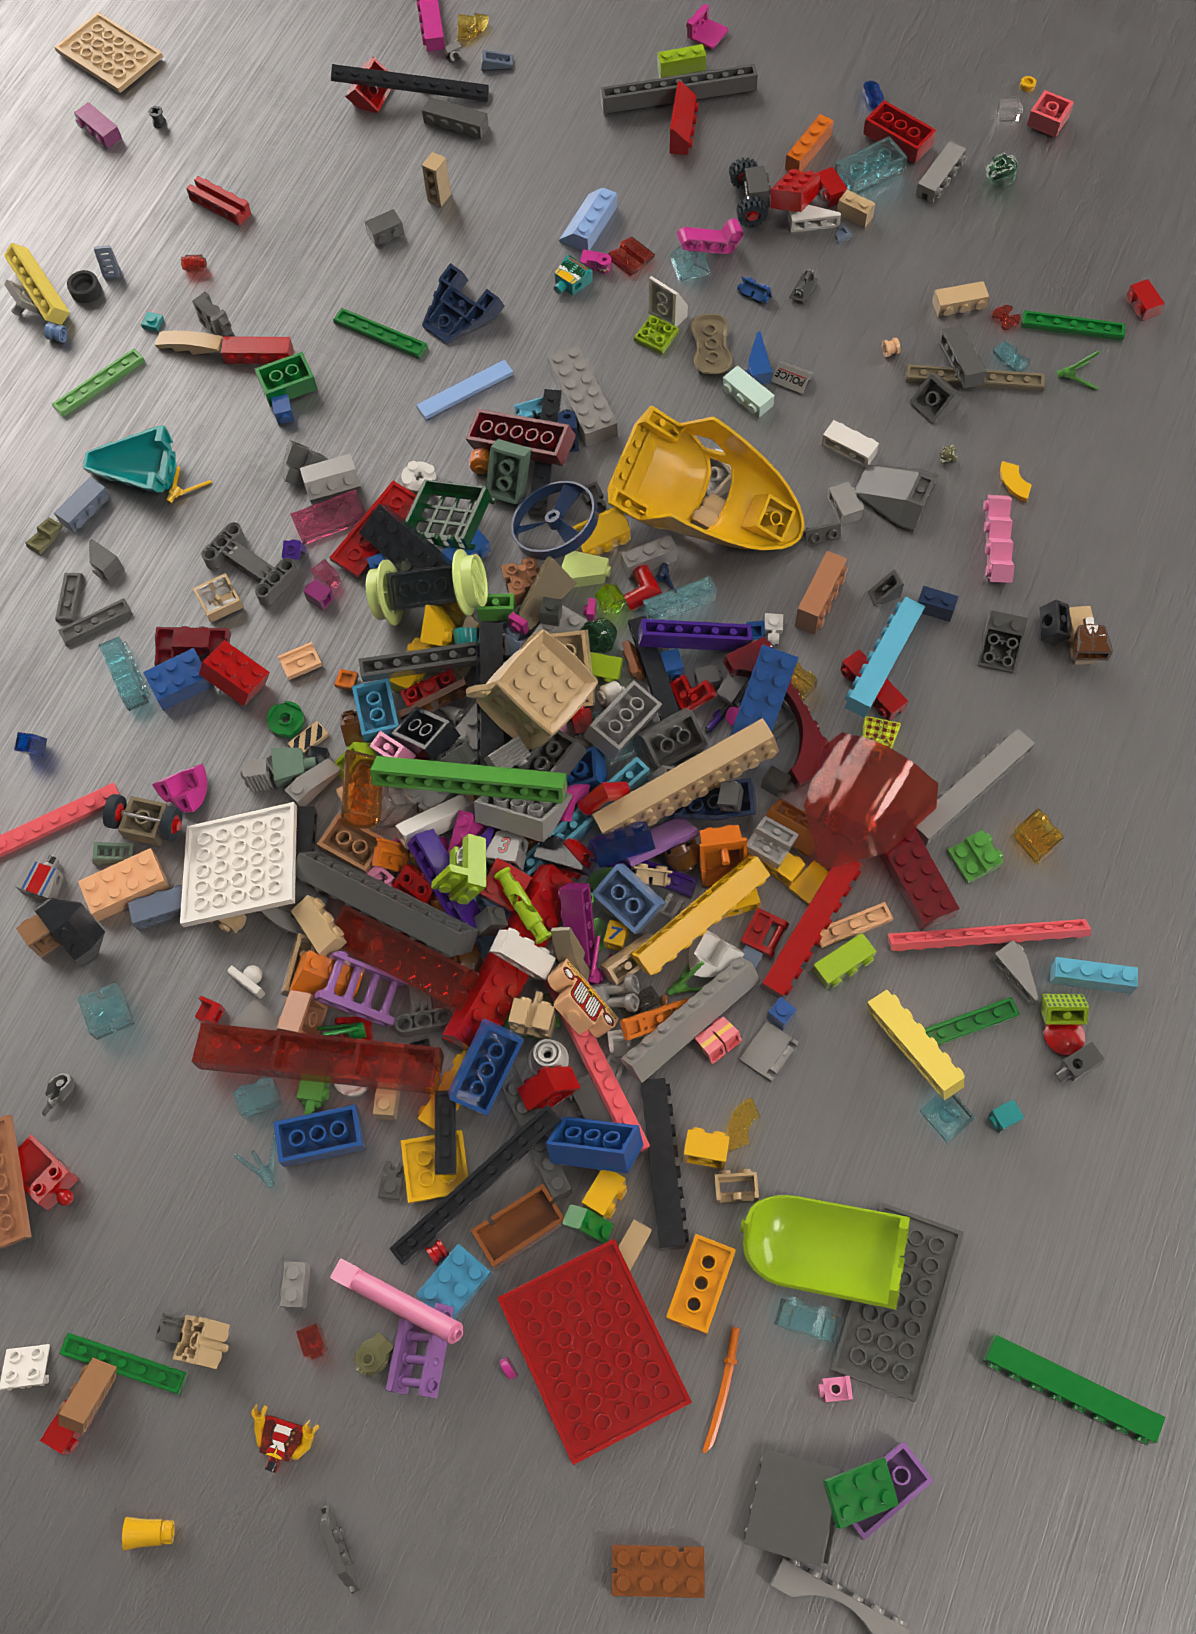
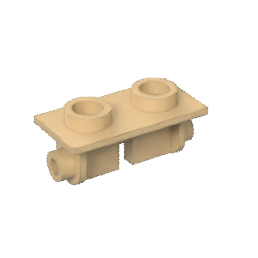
(658, 875)

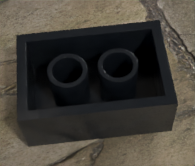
(426, 733)

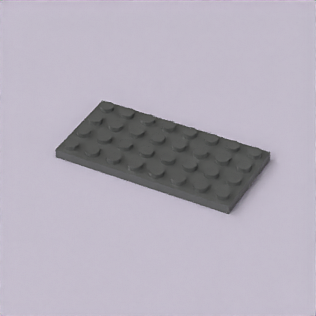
(892, 1345)

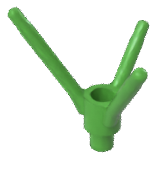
(1071, 371)
(680, 984)

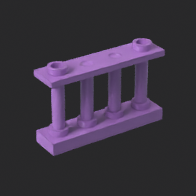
(346, 1004)
(404, 1357)

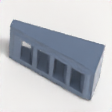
(495, 60)
(107, 262)

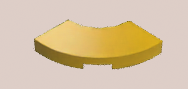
(1013, 481)

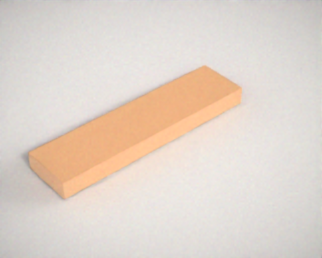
(855, 924)

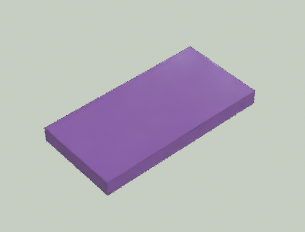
(666, 837)

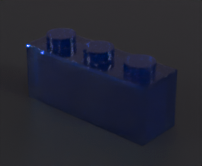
(622, 843)

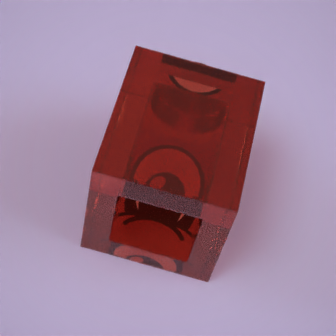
(312, 1341)

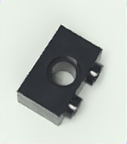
(1055, 622)

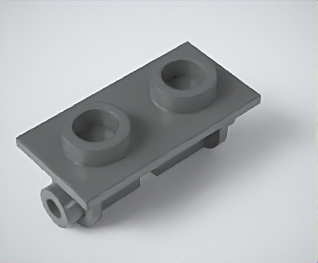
(804, 286)
(822, 534)

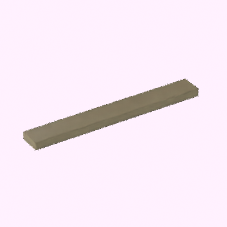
(993, 379)

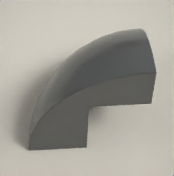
(297, 457)

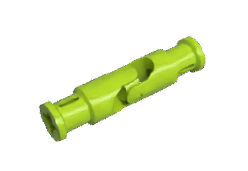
(525, 909)

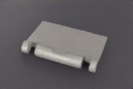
(768, 1051)

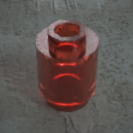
(193, 263)

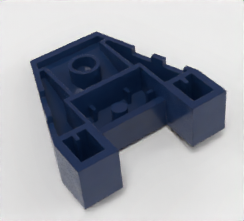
(453, 312)

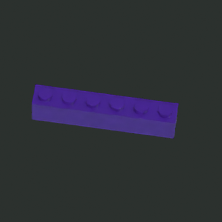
(693, 635)
(433, 860)

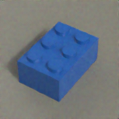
(177, 679)

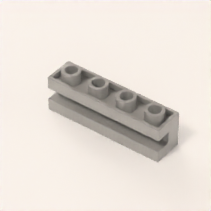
(941, 171)

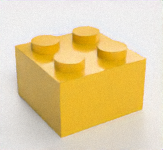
(706, 1148)
(604, 1193)

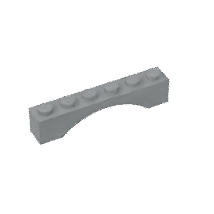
(797, 1582)

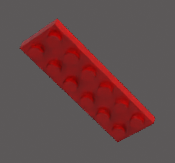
(355, 549)

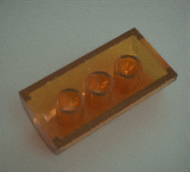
(360, 798)

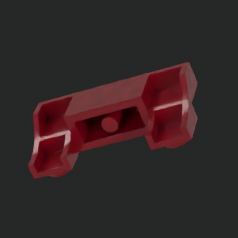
(177, 640)

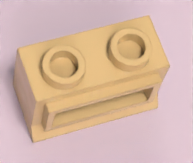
(743, 1176)

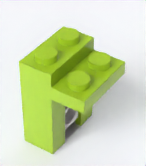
(466, 872)

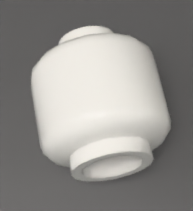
(609, 692)

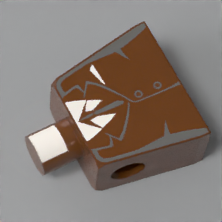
(1091, 642)

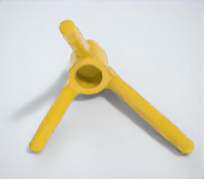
(175, 491)

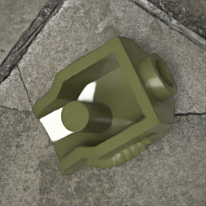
(373, 1355)

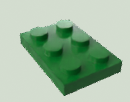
(860, 1492)

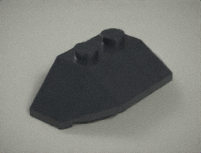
(72, 928)

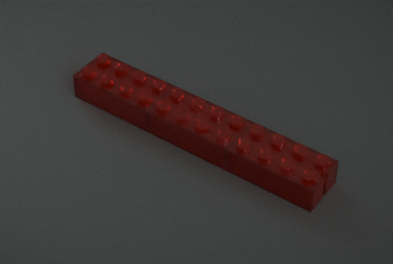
(318, 1058)

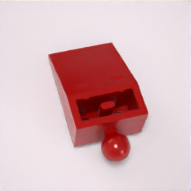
(410, 882)
(44, 1175)

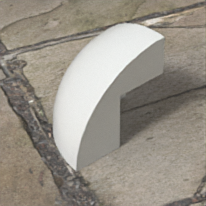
(713, 952)

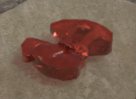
(1008, 322)

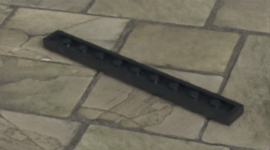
(409, 82)
(475, 1185)

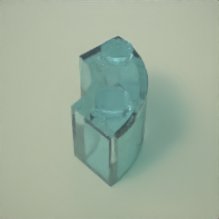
(806, 1319)

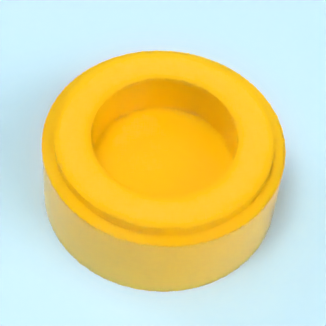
(1028, 83)

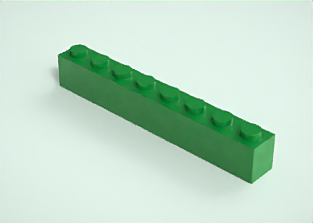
(1074, 1389)

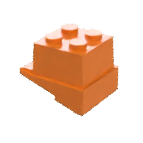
(720, 852)

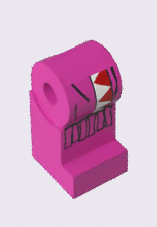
(596, 261)

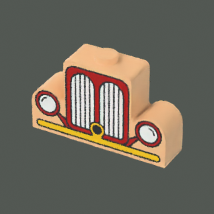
(579, 1001)

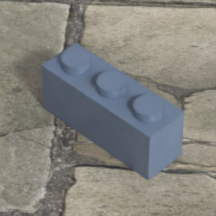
(82, 504)
(156, 908)

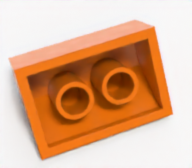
(314, 973)

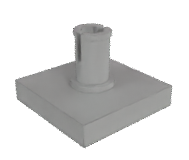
(21, 297)

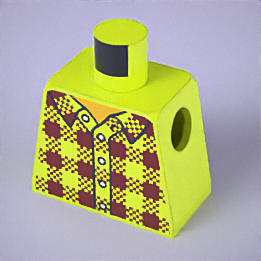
(880, 730)

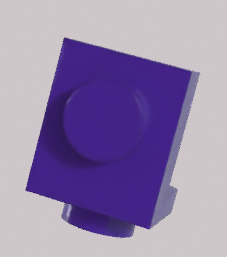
(293, 549)

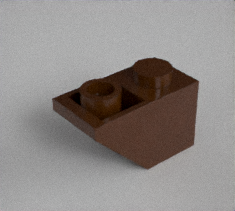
(350, 727)

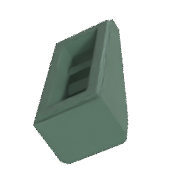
(105, 846)

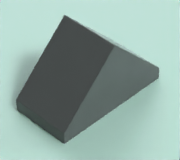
(887, 589)

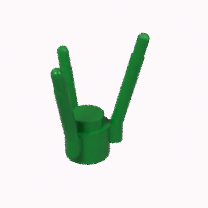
(355, 1030)

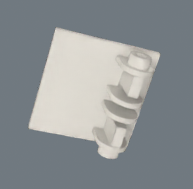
(25, 1367)

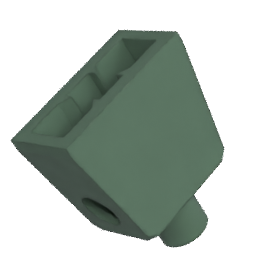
(289, 764)

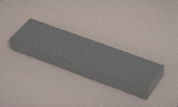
(95, 622)

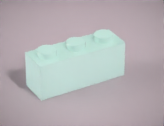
(748, 391)

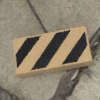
(309, 737)

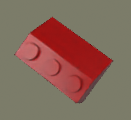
(368, 97)

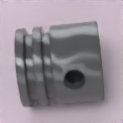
(170, 1328)

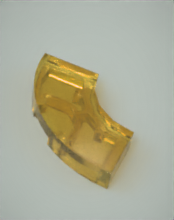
(740, 1123)

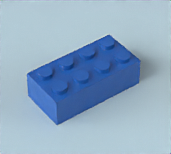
(485, 1067)
(319, 1135)
(595, 1144)

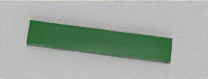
(1073, 325)
(380, 333)
(973, 1021)
(126, 1363)

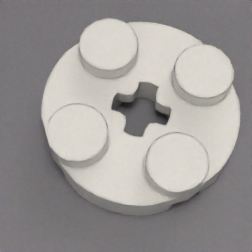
(417, 469)

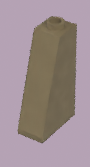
(550, 582)

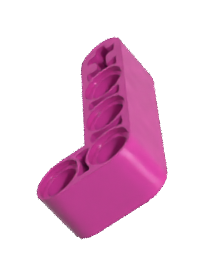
(709, 240)

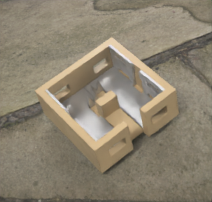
(217, 597)

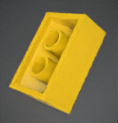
(609, 532)
(437, 627)

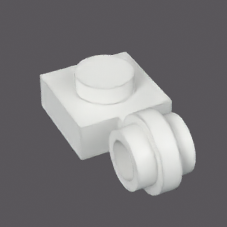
(773, 627)

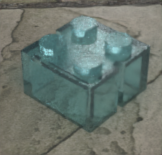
(106, 1014)

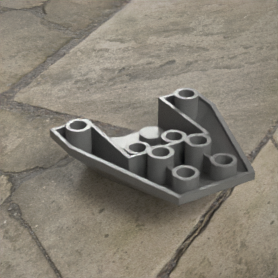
(897, 492)

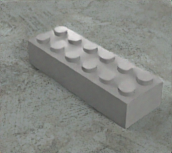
(582, 395)

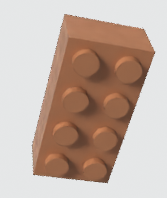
(821, 593)

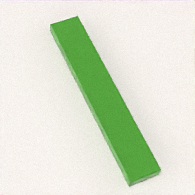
(98, 382)

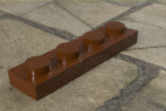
(438, 699)

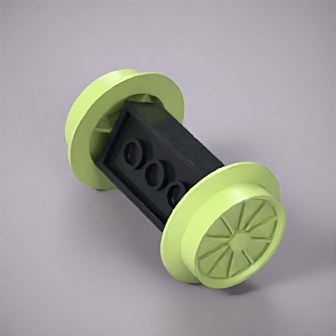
(395, 591)

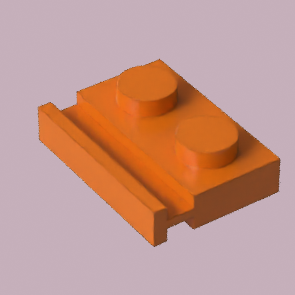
(390, 855)

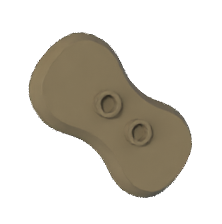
(712, 353)

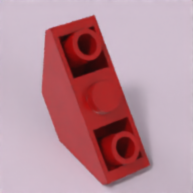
(423, 689)

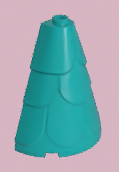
(136, 460)

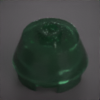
(1002, 170)
(601, 635)

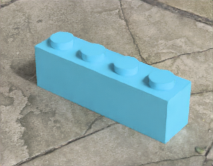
(1093, 975)

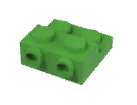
(976, 856)

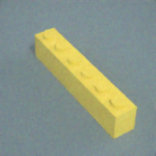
(36, 284)
(916, 1045)

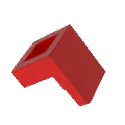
(209, 1011)

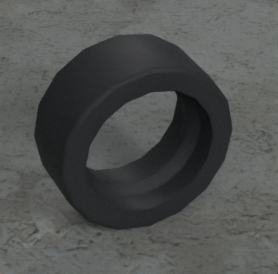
(81, 277)

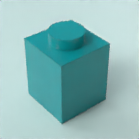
(1005, 1116)

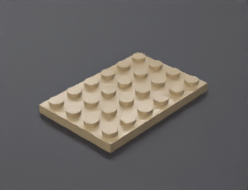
(108, 52)

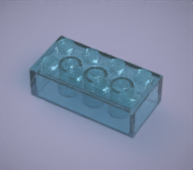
(871, 165)

